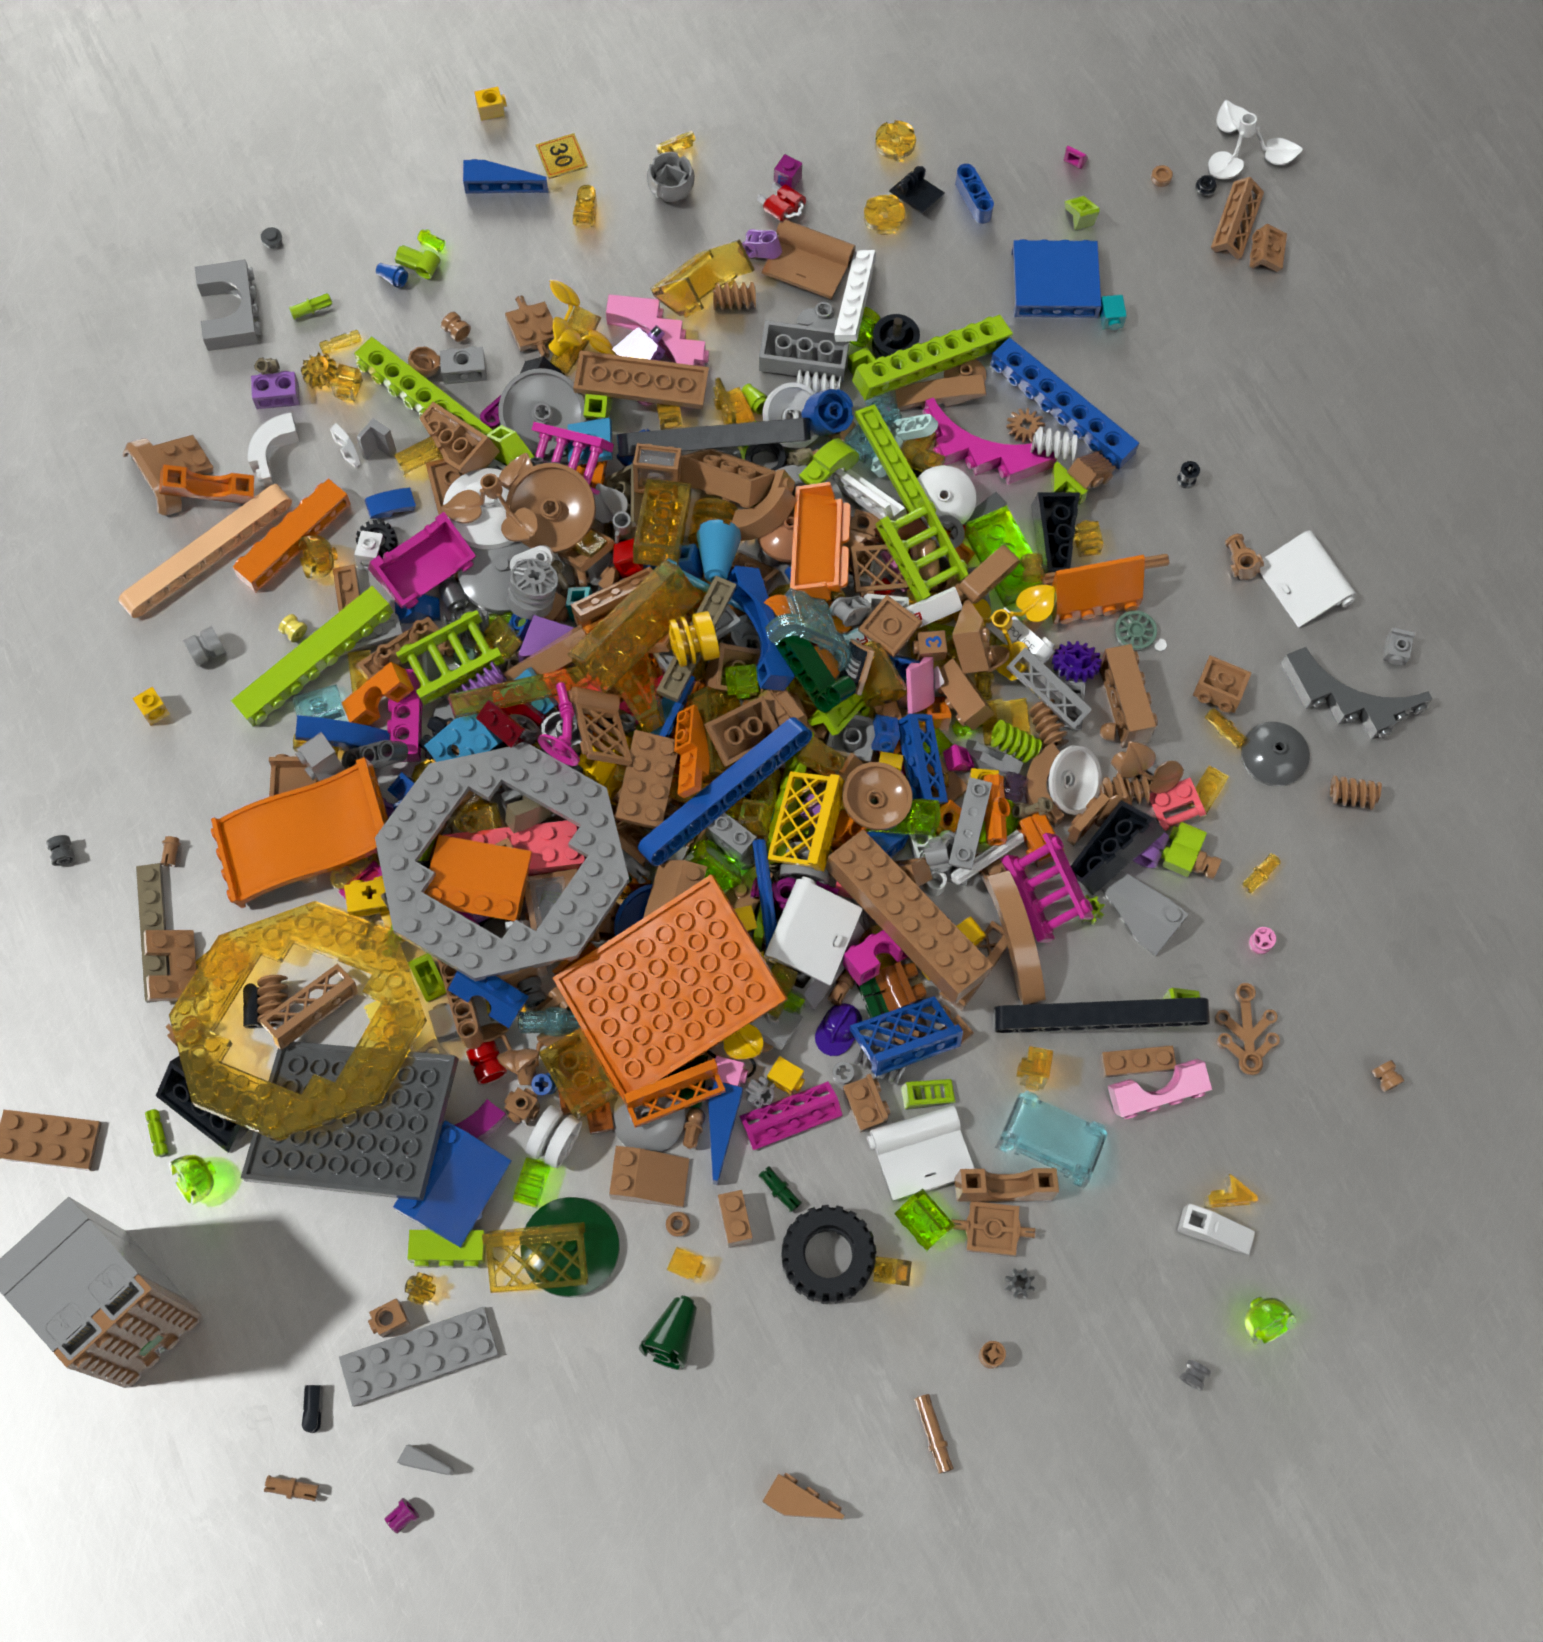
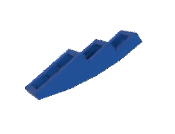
(338, 732)

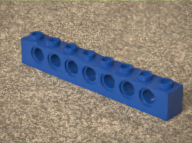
(1061, 392)

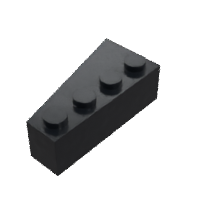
(1055, 528)
(1114, 846)

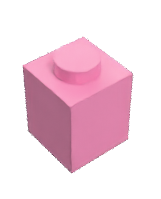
(731, 1071)

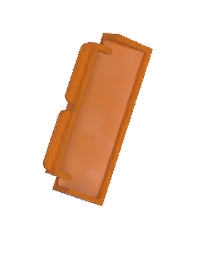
(819, 532)

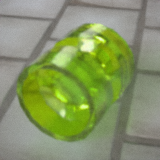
(867, 325)

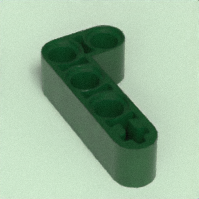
(814, 674)

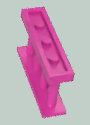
(580, 442)
(1034, 907)

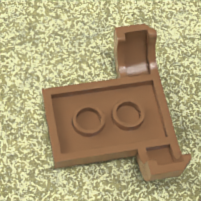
(177, 452)

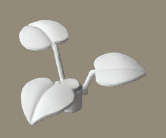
(1233, 118)

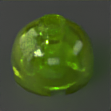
(193, 1177)
(1267, 1319)

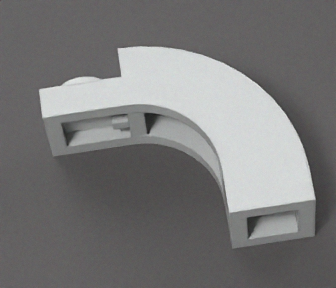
(266, 440)

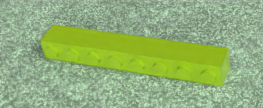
(312, 656)

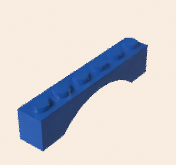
(751, 594)

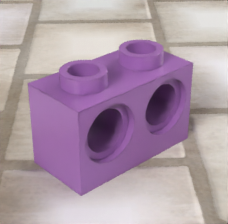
(275, 395)

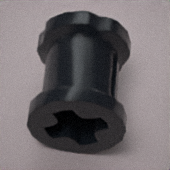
(1185, 474)

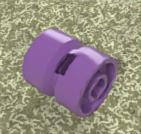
(1150, 856)

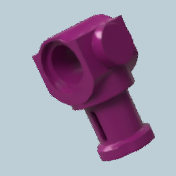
(778, 888)

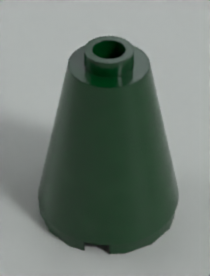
(671, 1334)

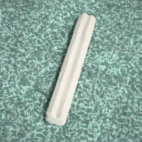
(987, 857)

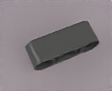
(378, 754)

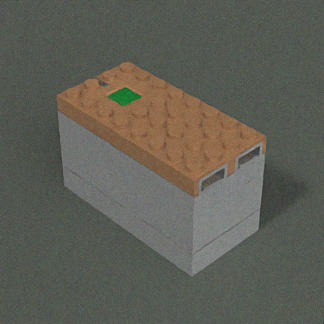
(94, 1295)

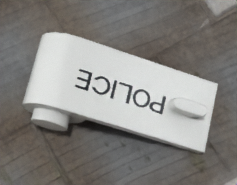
(1020, 632)

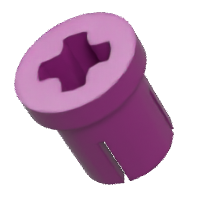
(401, 1516)

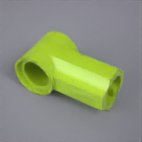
(423, 263)

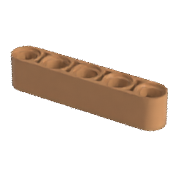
(466, 1023)

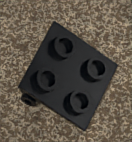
(916, 190)

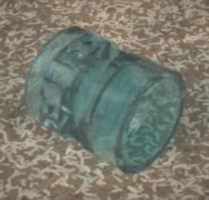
(886, 407)

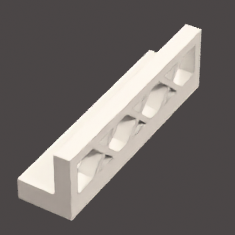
(868, 495)

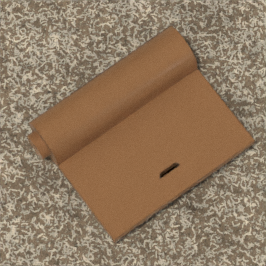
(810, 259)

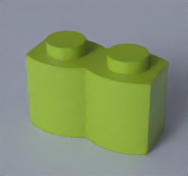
(1183, 849)

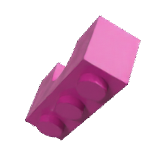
(861, 959)

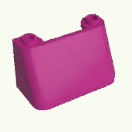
(422, 562)

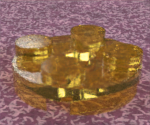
(891, 149)
(888, 204)

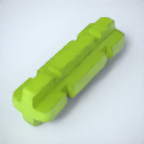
(156, 1132)

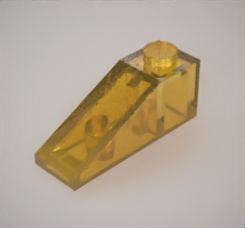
(582, 322)

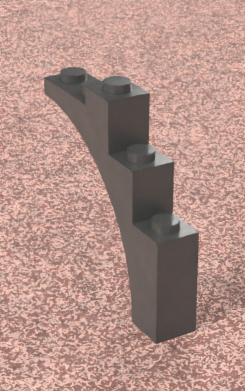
(1318, 687)

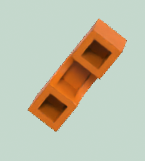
(363, 704)

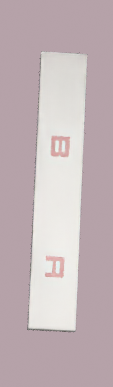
(926, 610)

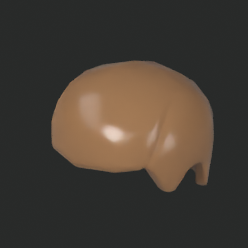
(424, 361)

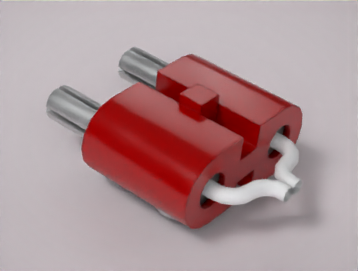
(783, 203)

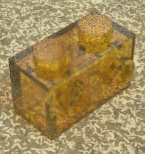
(1035, 1068)

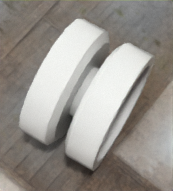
(553, 1137)

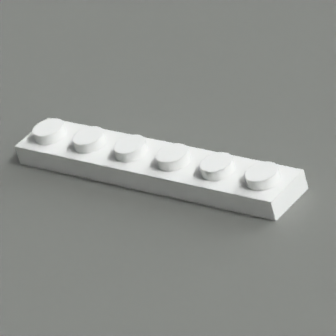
(855, 296)

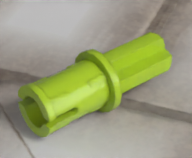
(310, 306)

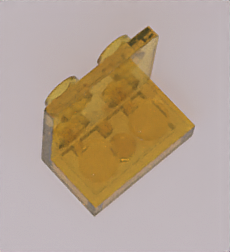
(731, 404)

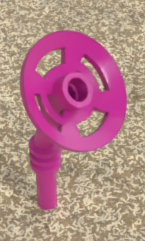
(561, 745)

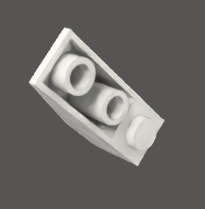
(1215, 1229)

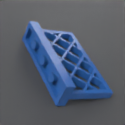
(915, 1048)

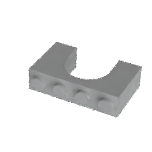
(241, 326)

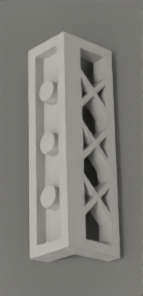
(1053, 684)

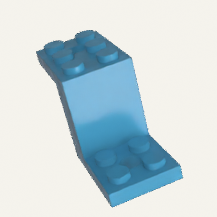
(472, 735)

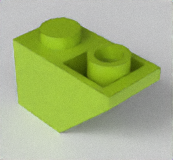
(508, 443)

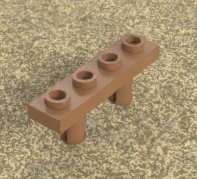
(387, 653)

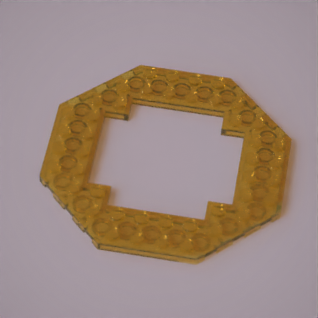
(370, 1067)

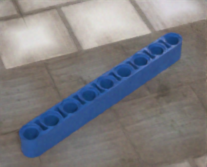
(724, 791)

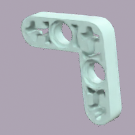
(911, 428)

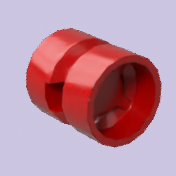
(486, 1063)

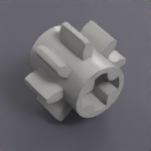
(760, 1092)

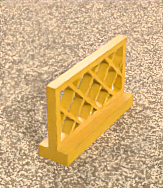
(825, 825)

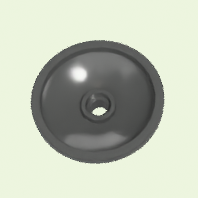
(1269, 764)

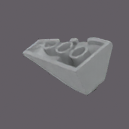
(1145, 911)

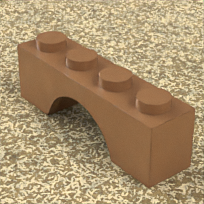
(1031, 1185)

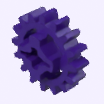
(1076, 661)

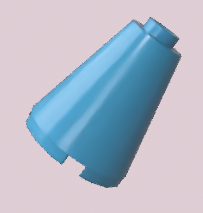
(717, 547)

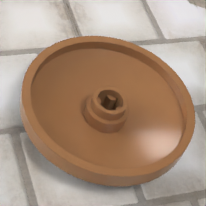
(559, 501)

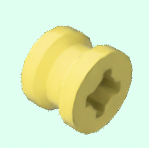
(292, 628)

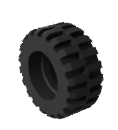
(828, 1220)

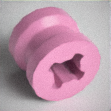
(1265, 936)

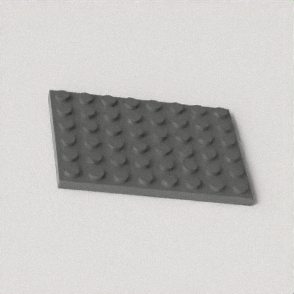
(370, 1152)

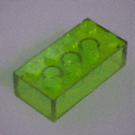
(989, 534)

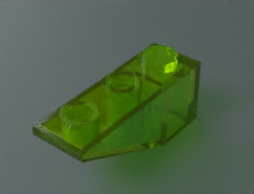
(921, 819)

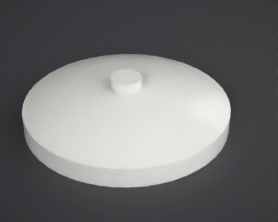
(486, 530)

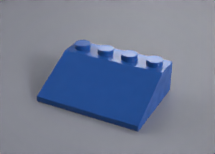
(458, 1185)

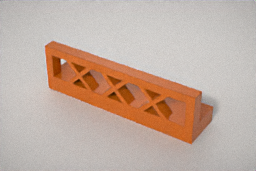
(672, 1084)

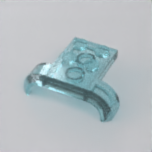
(812, 621)

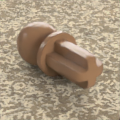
(693, 1128)

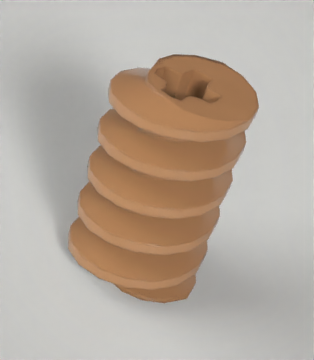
(734, 295)
(1047, 725)
(1135, 788)
(1355, 791)
(271, 996)

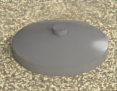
(541, 398)
(489, 577)

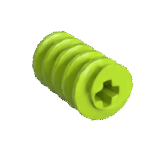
(1015, 741)

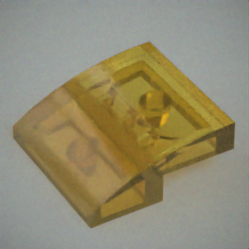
(1011, 712)

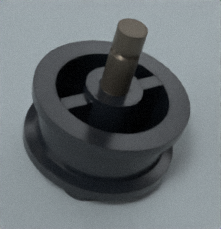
(894, 334)

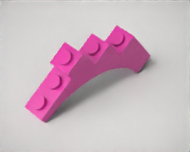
(981, 455)

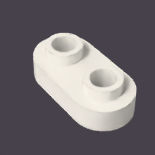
(533, 553)

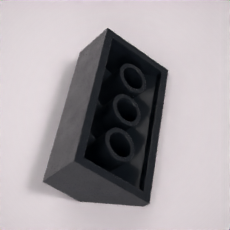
(175, 1094)

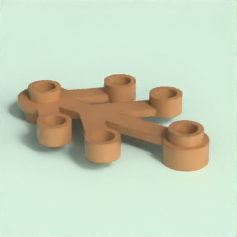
(1247, 1032)

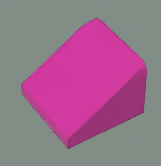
(1075, 157)
(958, 758)

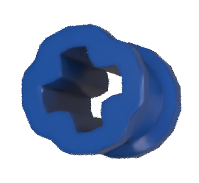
(539, 1089)

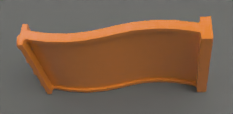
(300, 833)

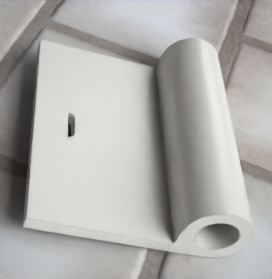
(1309, 576)
(809, 929)
(921, 1148)

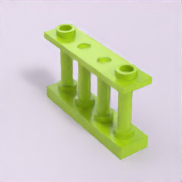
(910, 568)
(450, 679)

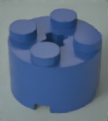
(828, 412)

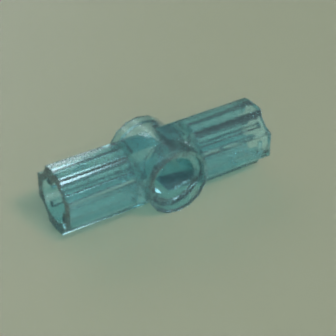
(552, 1022)

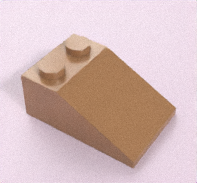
(972, 640)
(741, 729)
(648, 1177)

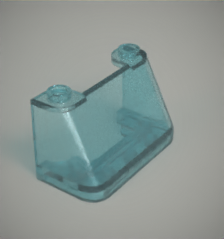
(1053, 1137)

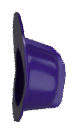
(834, 1033)

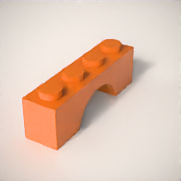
(226, 488)

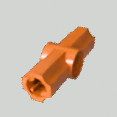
(996, 812)

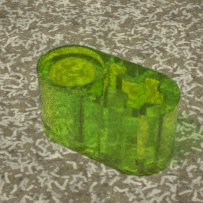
(531, 1182)

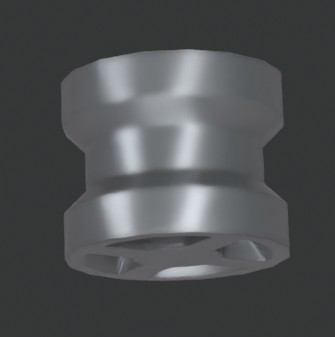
(1195, 1375)

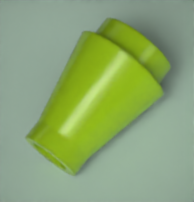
(754, 398)

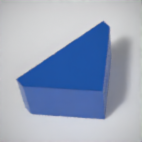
(425, 607)

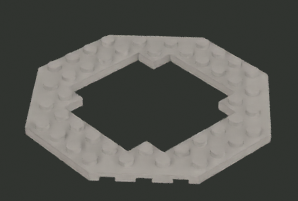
(460, 940)

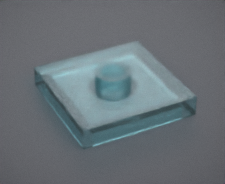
(320, 703)

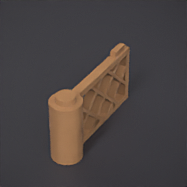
(917, 552)
(598, 706)

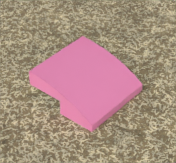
(920, 685)

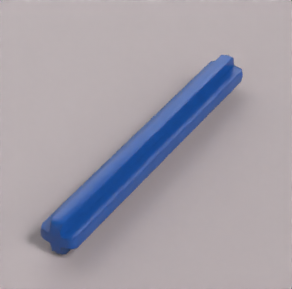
(765, 889)

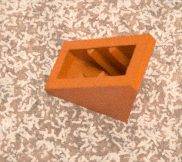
(940, 713)

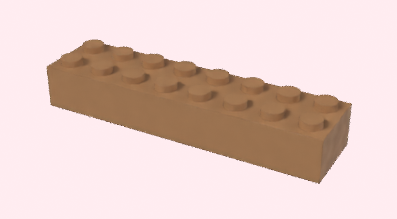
(908, 916)

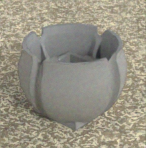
(674, 168)

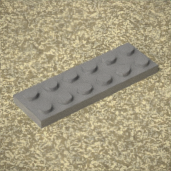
(418, 1356)

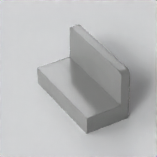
(376, 437)

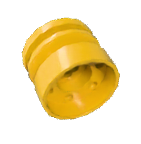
(694, 639)

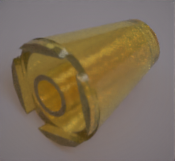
(882, 679)

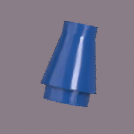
(393, 274)

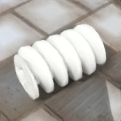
(817, 384)
(1055, 443)

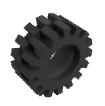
(388, 534)

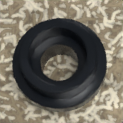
(1207, 181)

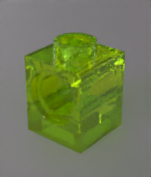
(741, 680)

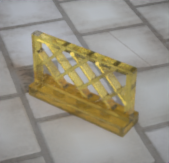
(534, 1235)

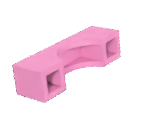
(1188, 1080)

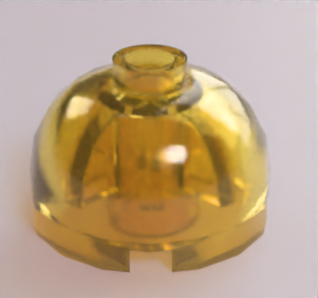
(317, 556)

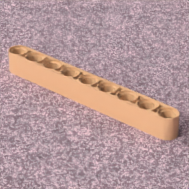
(204, 551)

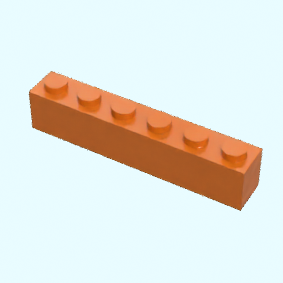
(282, 542)

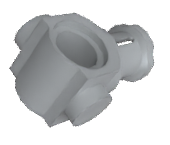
(939, 850)

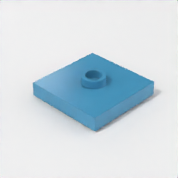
(598, 428)

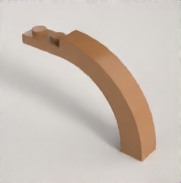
(1017, 932)

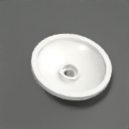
(790, 400)
(956, 484)
(1074, 779)

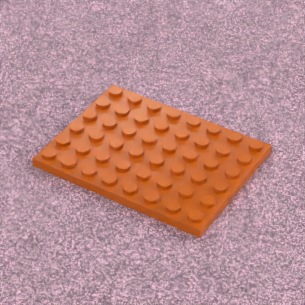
(669, 987)

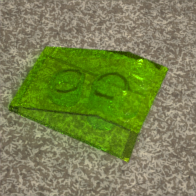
(717, 864)

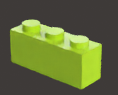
(428, 1247)

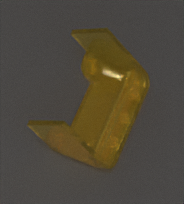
(698, 277)

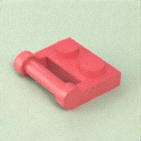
(1179, 796)

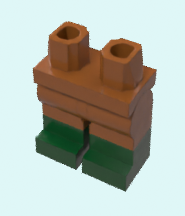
(891, 989)

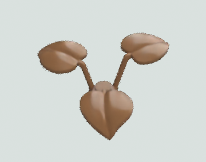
(466, 505)
(1134, 762)
(522, 1061)

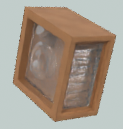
(655, 463)

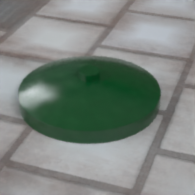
(600, 1245)

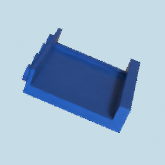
(1056, 278)

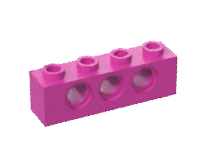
(412, 724)

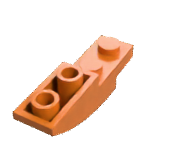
(693, 748)

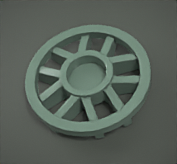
(1136, 630)

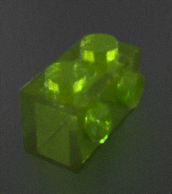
(924, 1219)

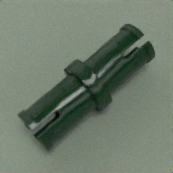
(780, 1189)

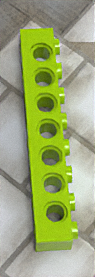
(374, 352)
(931, 357)

